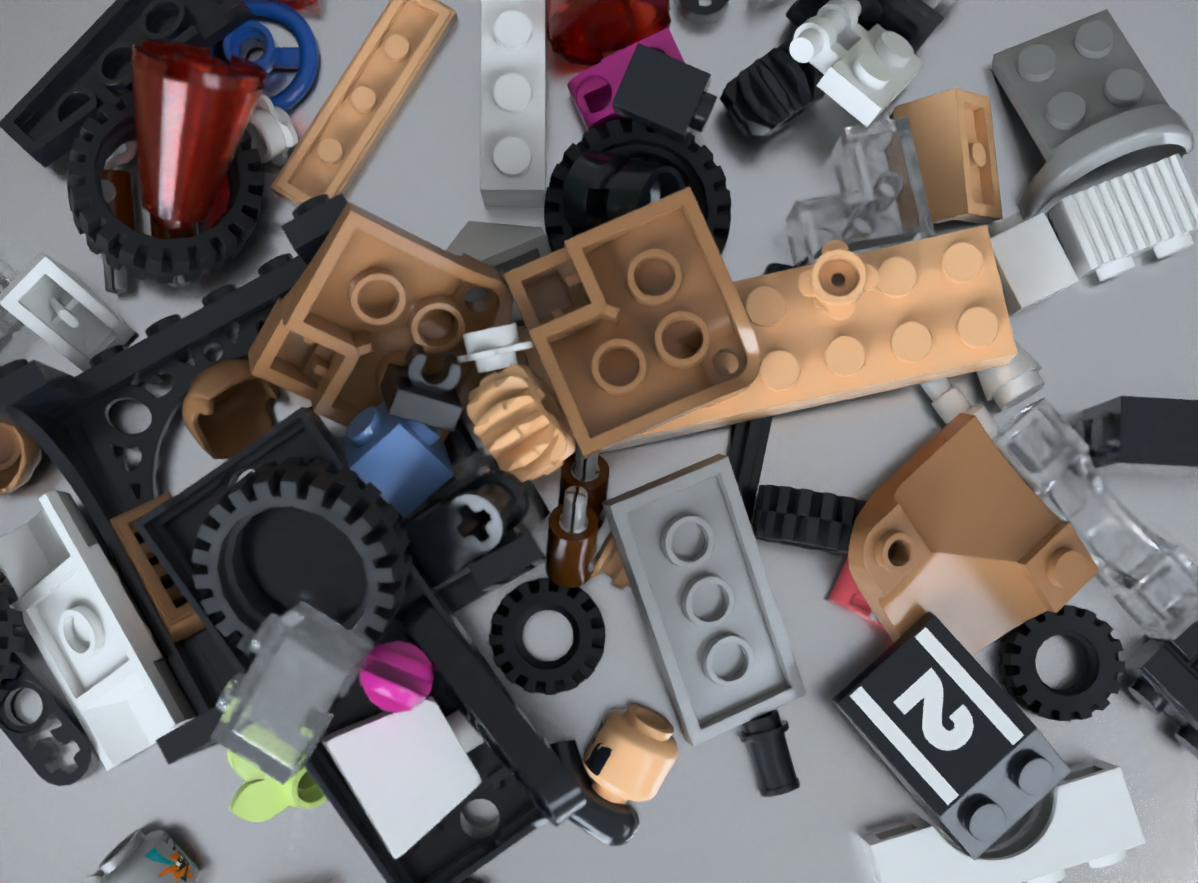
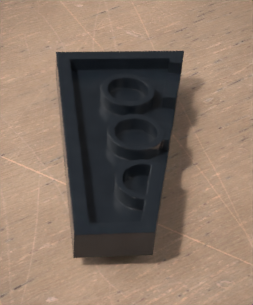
(100, 67)

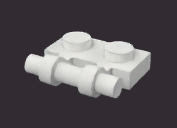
(858, 65)

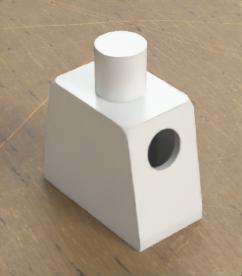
(406, 769)

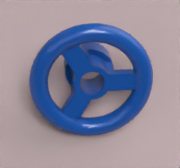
(255, 34)

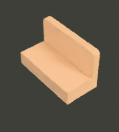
(956, 155)

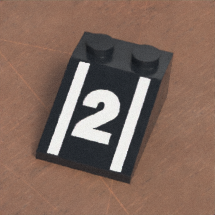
(952, 735)

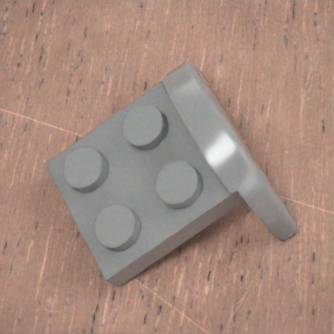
(1084, 102)

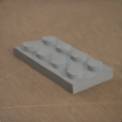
(705, 598)

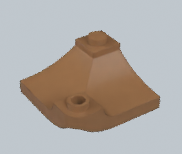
(365, 306)
(635, 322)
(964, 542)

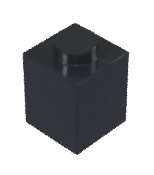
(664, 94)

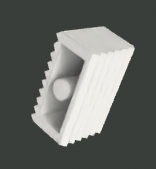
(1127, 217)

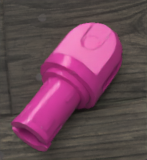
(397, 676)

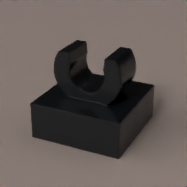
(421, 395)

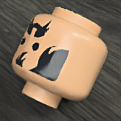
(630, 754)

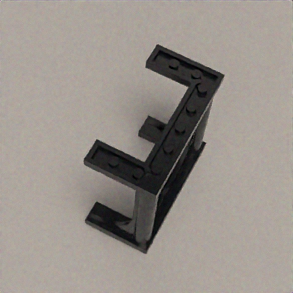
(74, 429)

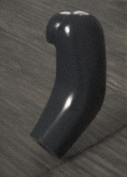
(605, 821)

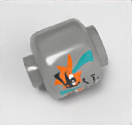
(148, 860)

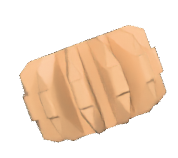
(520, 422)

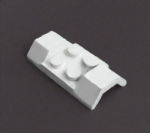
(90, 632)

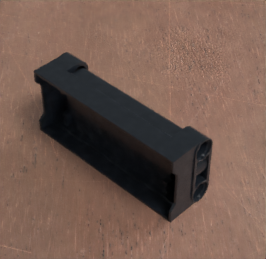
(310, 560)

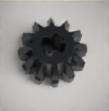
(771, 93)

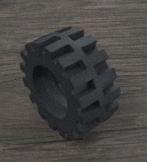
(1099, 672)

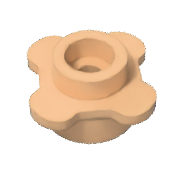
(833, 261)

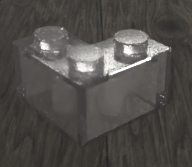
(879, 196)

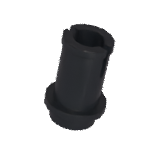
(770, 754)

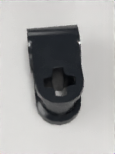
(465, 524)

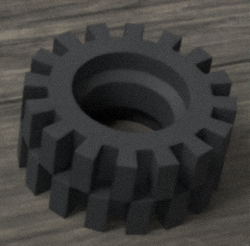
(805, 518)
(519, 664)

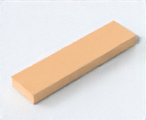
(365, 100)

